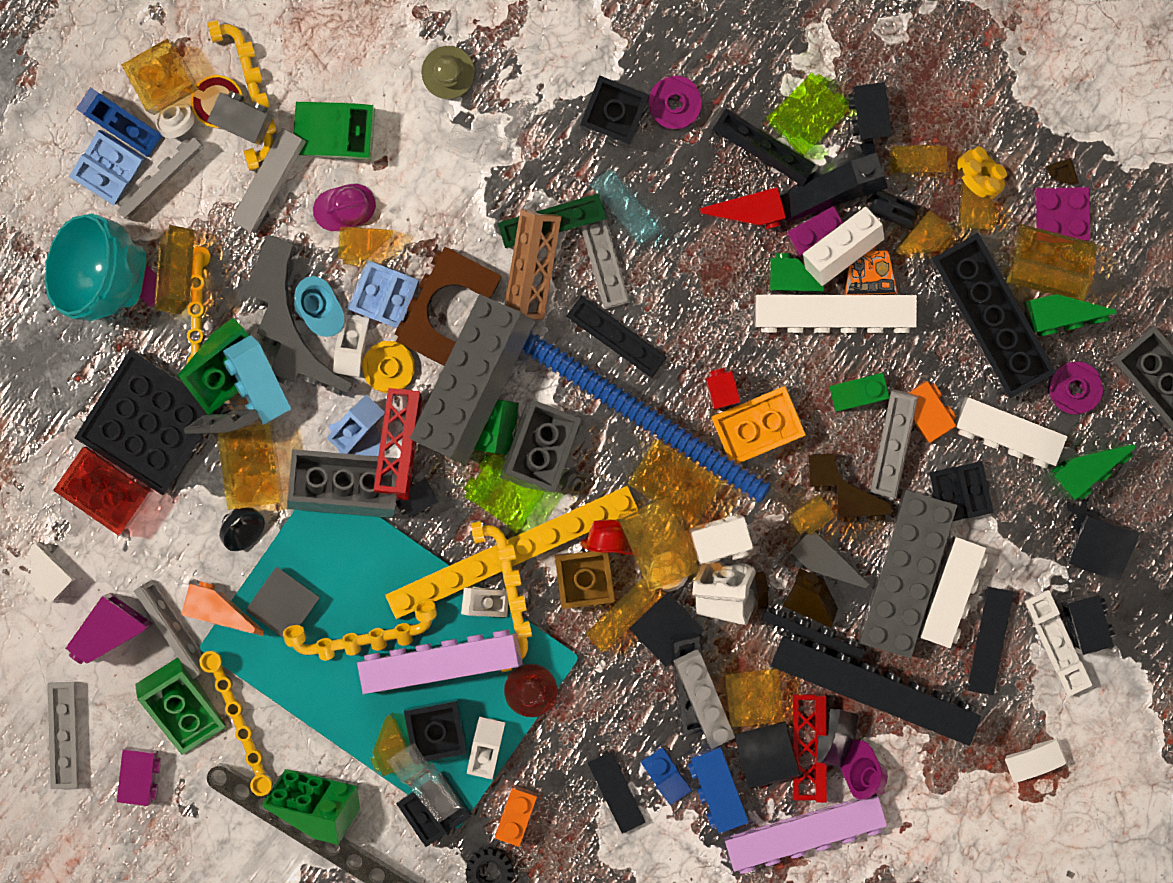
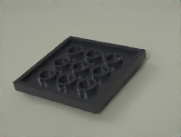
(143, 421)

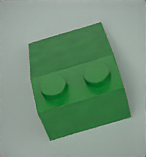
(206, 372)
(179, 706)

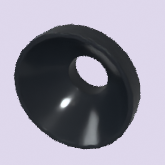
(244, 532)

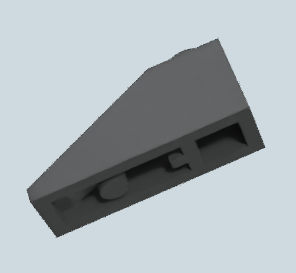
(821, 558)

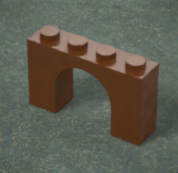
(449, 270)

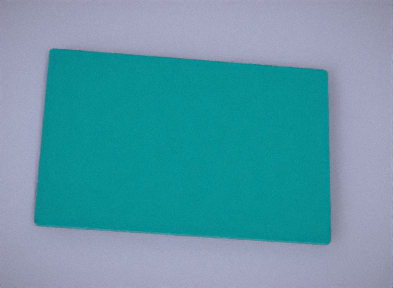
(351, 569)

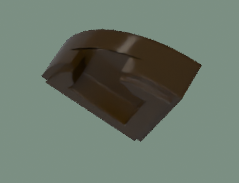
(1063, 172)
(761, 590)

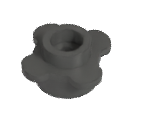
(572, 481)

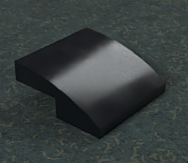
(963, 486)
(1103, 547)
(835, 747)
(767, 755)
(423, 821)

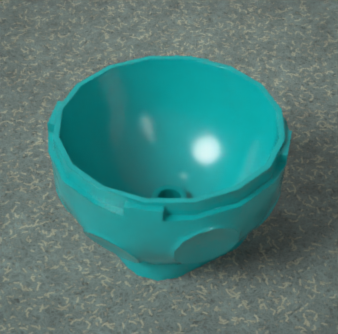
(93, 268)

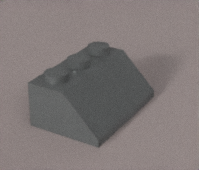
(540, 447)

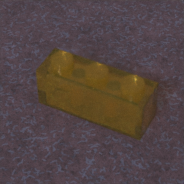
(174, 269)
(810, 514)
(622, 615)

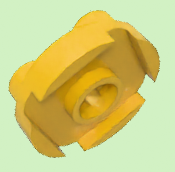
(982, 173)

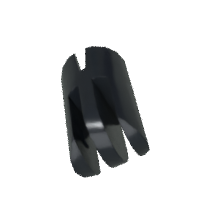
(894, 209)

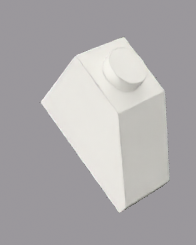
(351, 345)
(48, 574)
(485, 748)

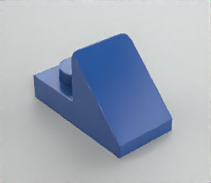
(666, 776)

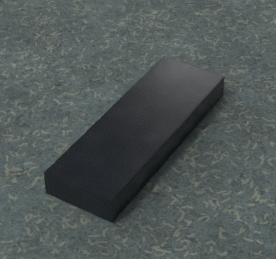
(616, 792)

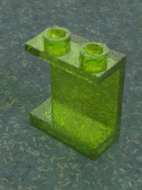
(807, 113)
(500, 497)

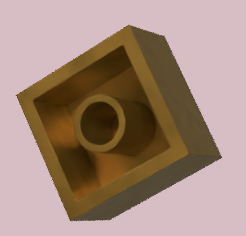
(584, 579)

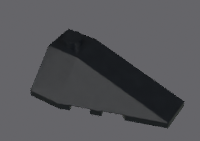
(842, 179)

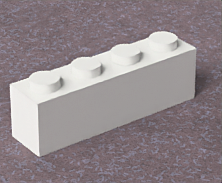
(1010, 432)
(952, 591)

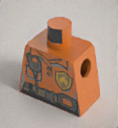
(870, 275)

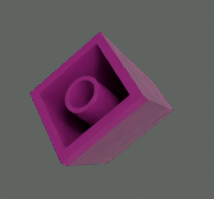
(105, 629)

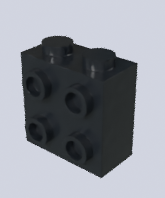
(663, 622)

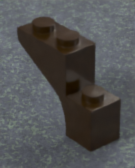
(849, 500)

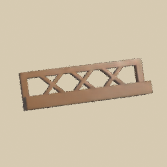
(526, 265)

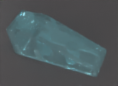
(625, 207)

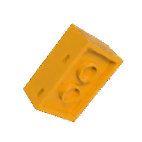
(758, 425)

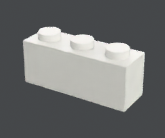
(843, 246)

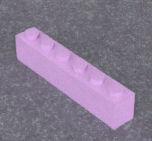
(439, 663)
(804, 832)

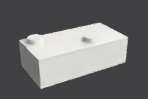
(721, 539)

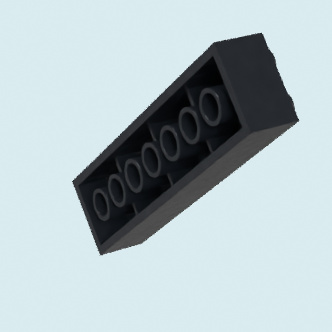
(875, 689)

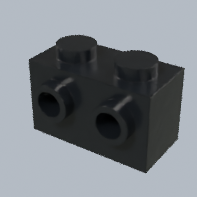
(870, 112)

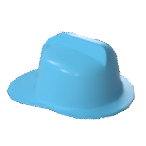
(318, 306)

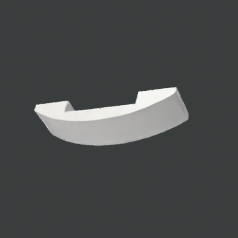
(1057, 643)

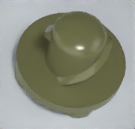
(448, 72)

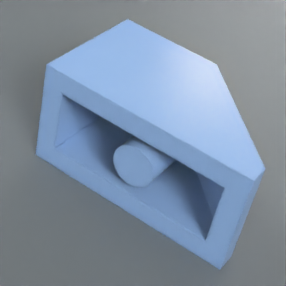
(355, 425)

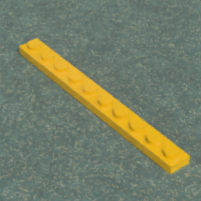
(525, 546)

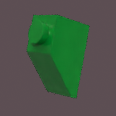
(790, 275)
(859, 392)

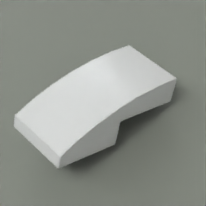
(1036, 761)

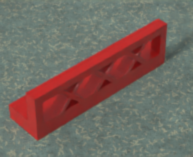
(408, 446)
(819, 728)

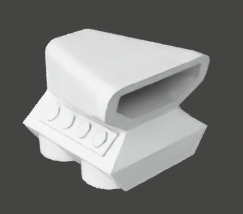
(724, 591)

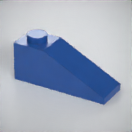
(118, 122)

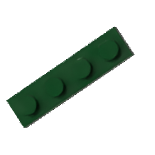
(572, 213)

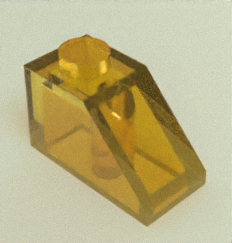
(918, 159)
(975, 211)
(926, 237)
(360, 243)
(387, 745)

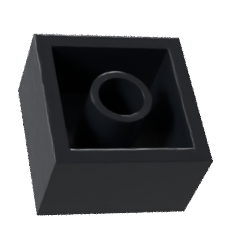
(614, 111)
(1088, 623)
(436, 729)

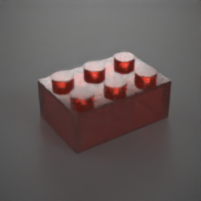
(103, 490)

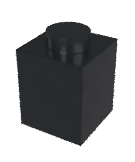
(420, 498)

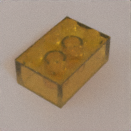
(1051, 262)
(250, 466)
(668, 472)
(659, 542)

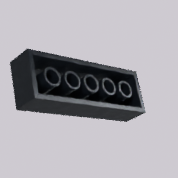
(992, 316)

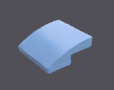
(107, 167)
(382, 294)

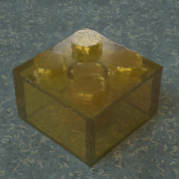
(160, 76)
(753, 696)

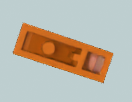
(215, 607)

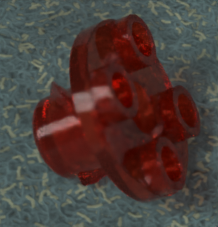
(530, 690)

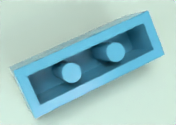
(256, 379)

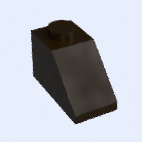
(811, 598)

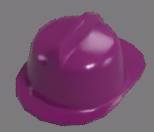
(344, 206)
(864, 771)

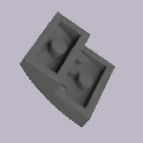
(220, 423)
(282, 602)

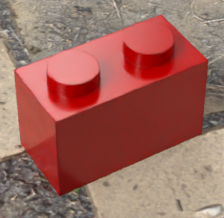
(721, 388)

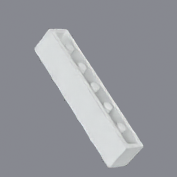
(835, 312)

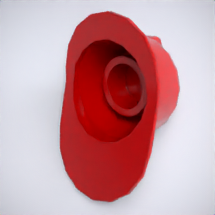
(606, 537)

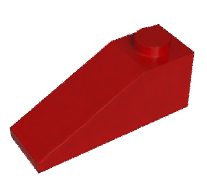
(754, 209)

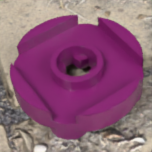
(669, 88)
(1089, 381)

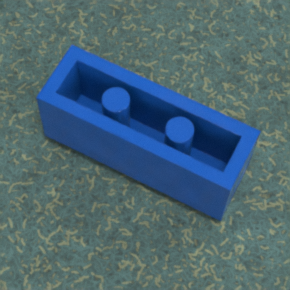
(717, 789)

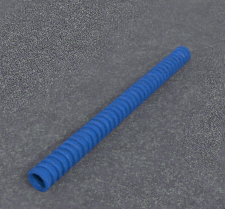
(646, 417)

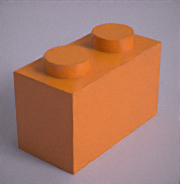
(930, 415)
(516, 815)

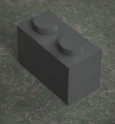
(240, 117)

